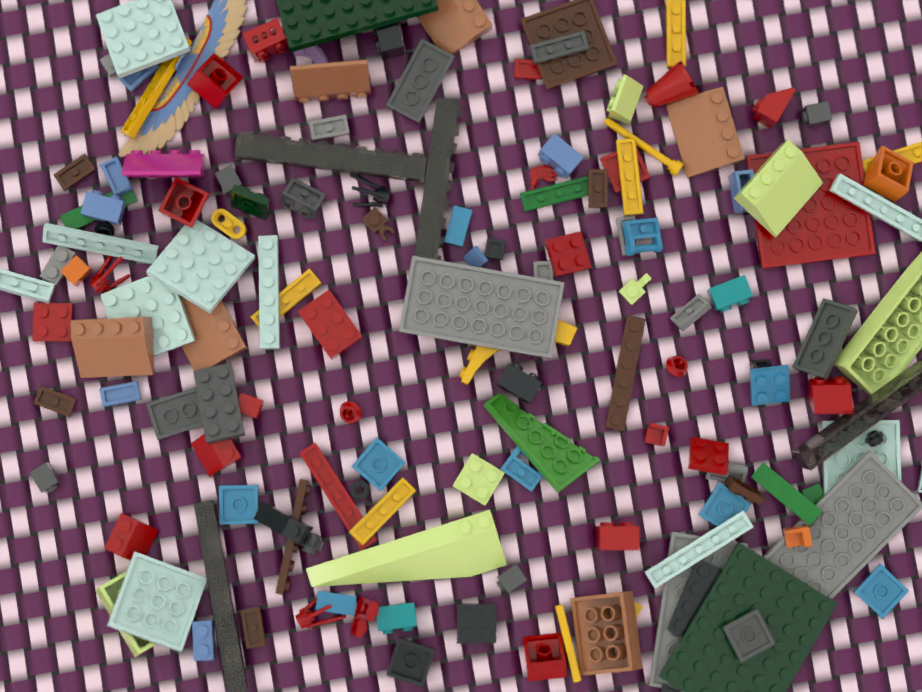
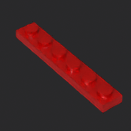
(333, 489)

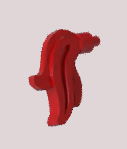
(542, 172)

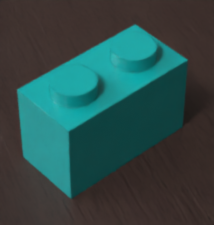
(730, 293)
(396, 616)

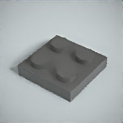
(748, 635)

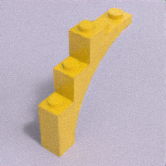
(564, 336)

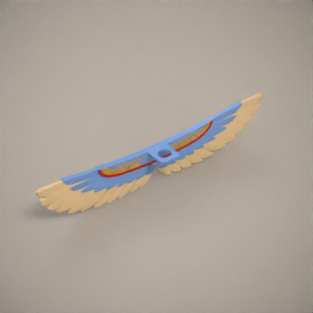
(177, 99)

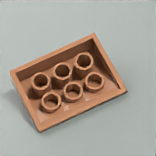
(455, 24)
(330, 81)
(705, 132)
(214, 334)
(113, 346)
(606, 633)

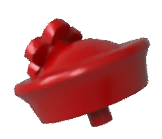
(677, 366)
(350, 412)

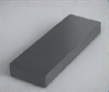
(559, 47)

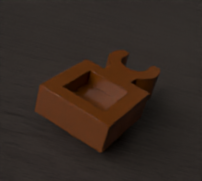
(376, 222)

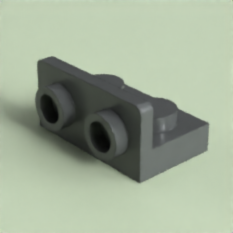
(302, 198)

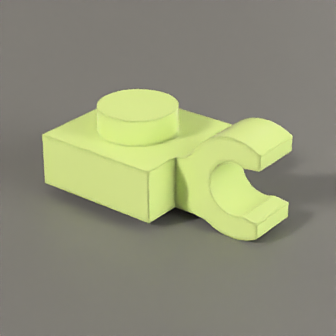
(633, 290)

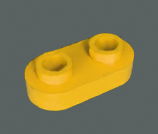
(229, 224)

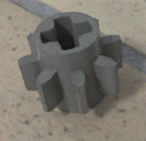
(313, 544)

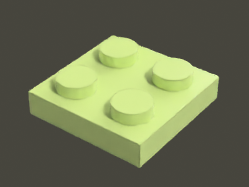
(478, 479)

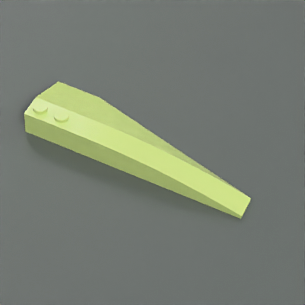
(442, 552)

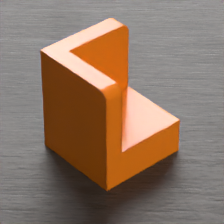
(76, 270)
(797, 536)

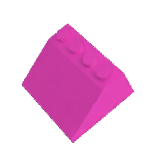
(164, 165)

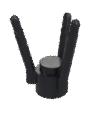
(381, 195)

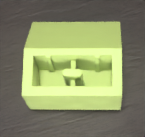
(626, 99)

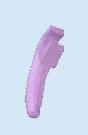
(314, 53)

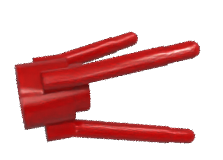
(100, 282)
(306, 618)

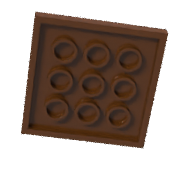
(566, 20)

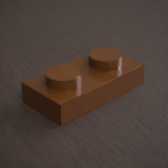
(74, 172)
(597, 188)
(55, 401)
(750, 494)
(253, 627)

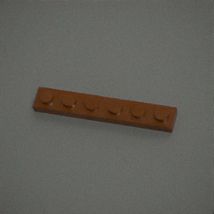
(625, 373)
(292, 547)

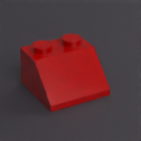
(214, 80)
(770, 108)
(183, 202)
(830, 395)
(216, 455)
(130, 536)
(544, 657)

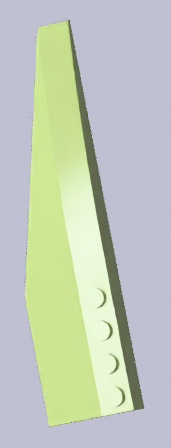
(888, 336)

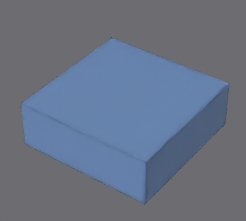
(475, 257)

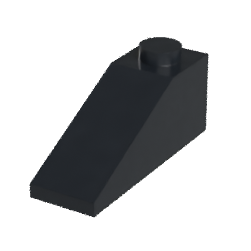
(283, 523)

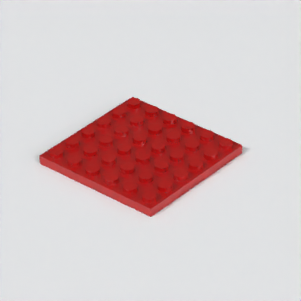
(826, 223)

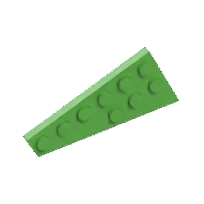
(544, 446)

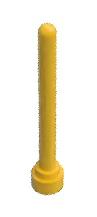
(674, 166)

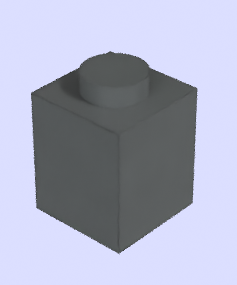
(816, 114)
(227, 178)
(45, 478)
(511, 579)

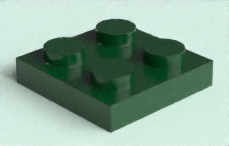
(250, 202)

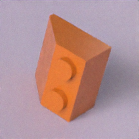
(889, 174)

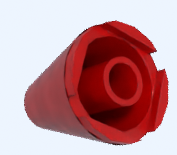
(671, 87)

